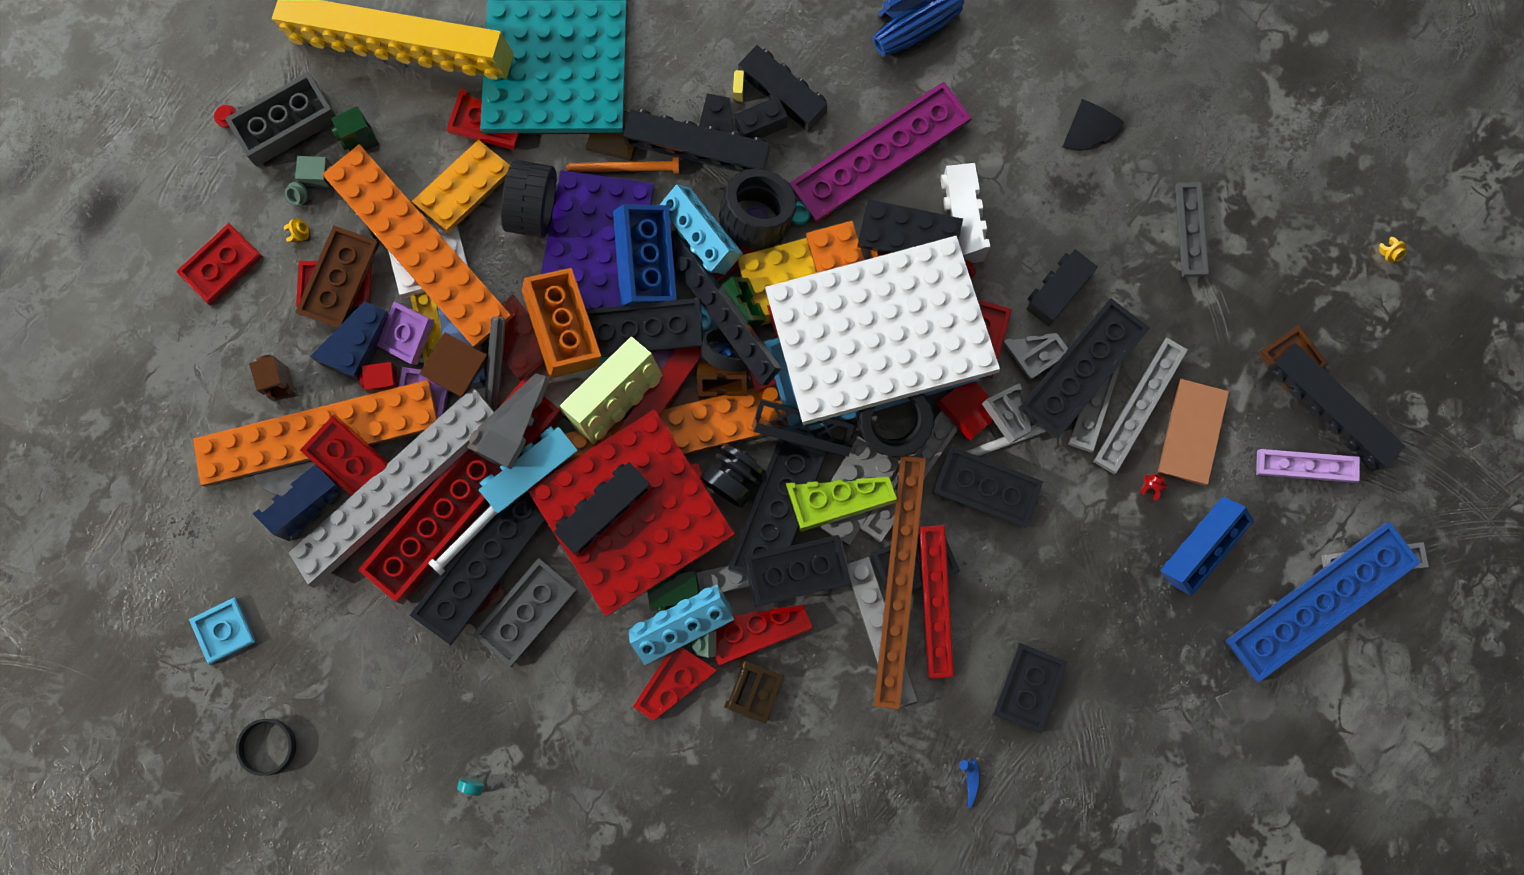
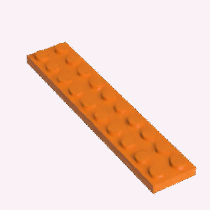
(416, 245)
(703, 423)
(279, 440)

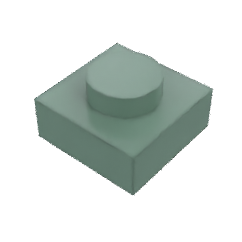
(705, 645)

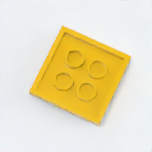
(775, 267)

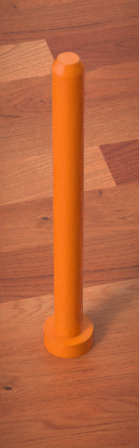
(626, 166)

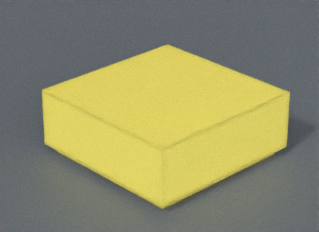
(738, 86)

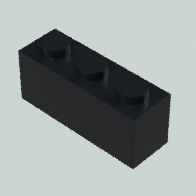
(1060, 287)

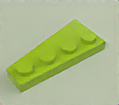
(832, 501)

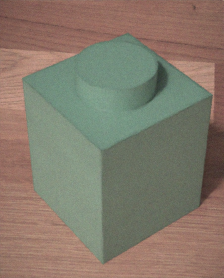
(310, 171)

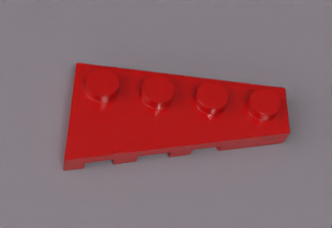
(759, 631)

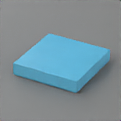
(222, 631)

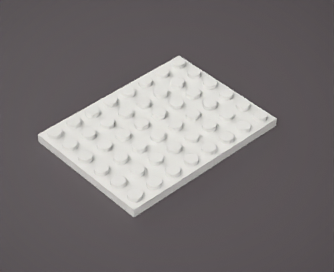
(881, 330)

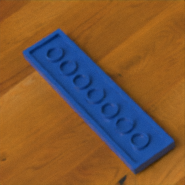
(1322, 601)

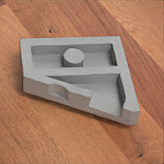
(1036, 353)
(1006, 413)

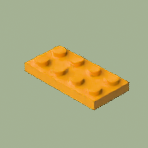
(462, 187)

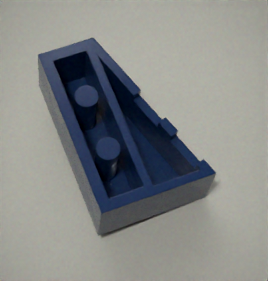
(353, 342)
(300, 504)

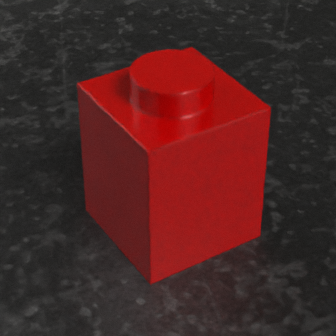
(379, 377)

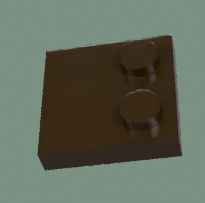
(611, 143)

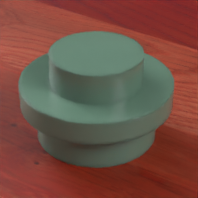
(296, 193)

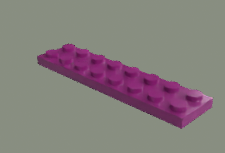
(880, 152)

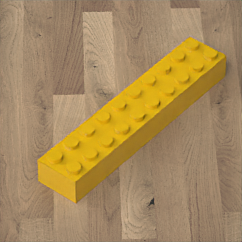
(395, 37)

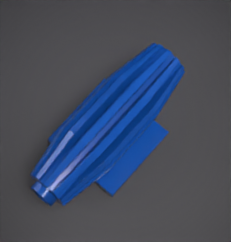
(912, 22)

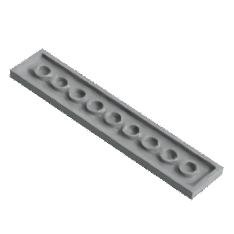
(390, 489)

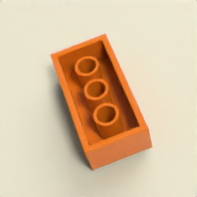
(834, 246)
(561, 322)

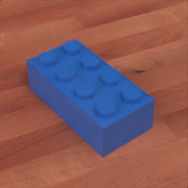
(644, 254)

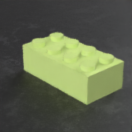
(612, 390)

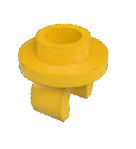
(298, 229)
(1395, 252)

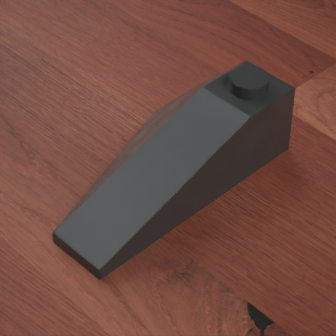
(501, 434)

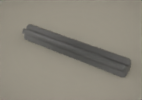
(495, 360)

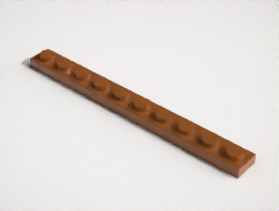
(899, 583)

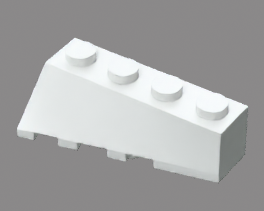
(961, 202)

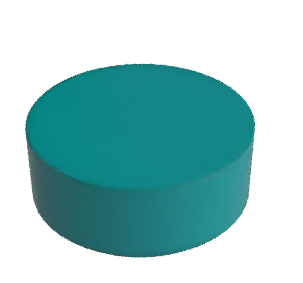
(801, 215)
(470, 786)

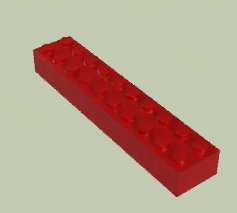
(442, 515)

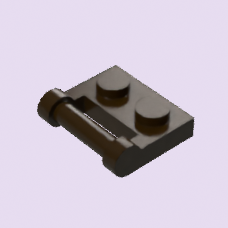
(761, 695)

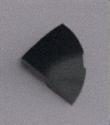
(1091, 126)

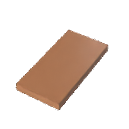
(1193, 432)

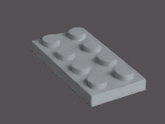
(861, 463)

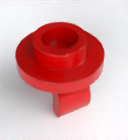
(1155, 482)

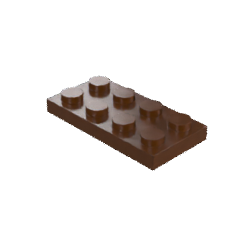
(337, 277)

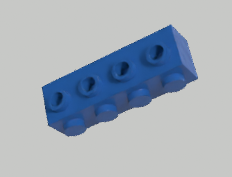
(1207, 545)

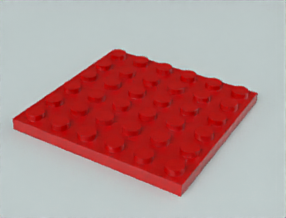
(657, 535)

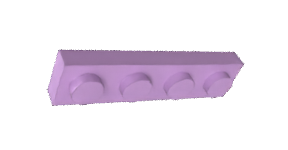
(1308, 465)

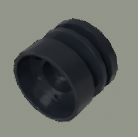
(733, 475)

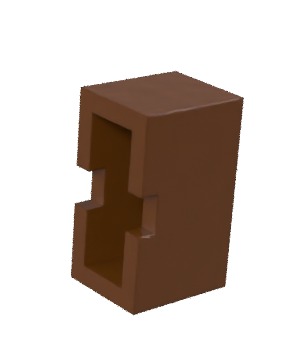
(272, 377)
(716, 381)

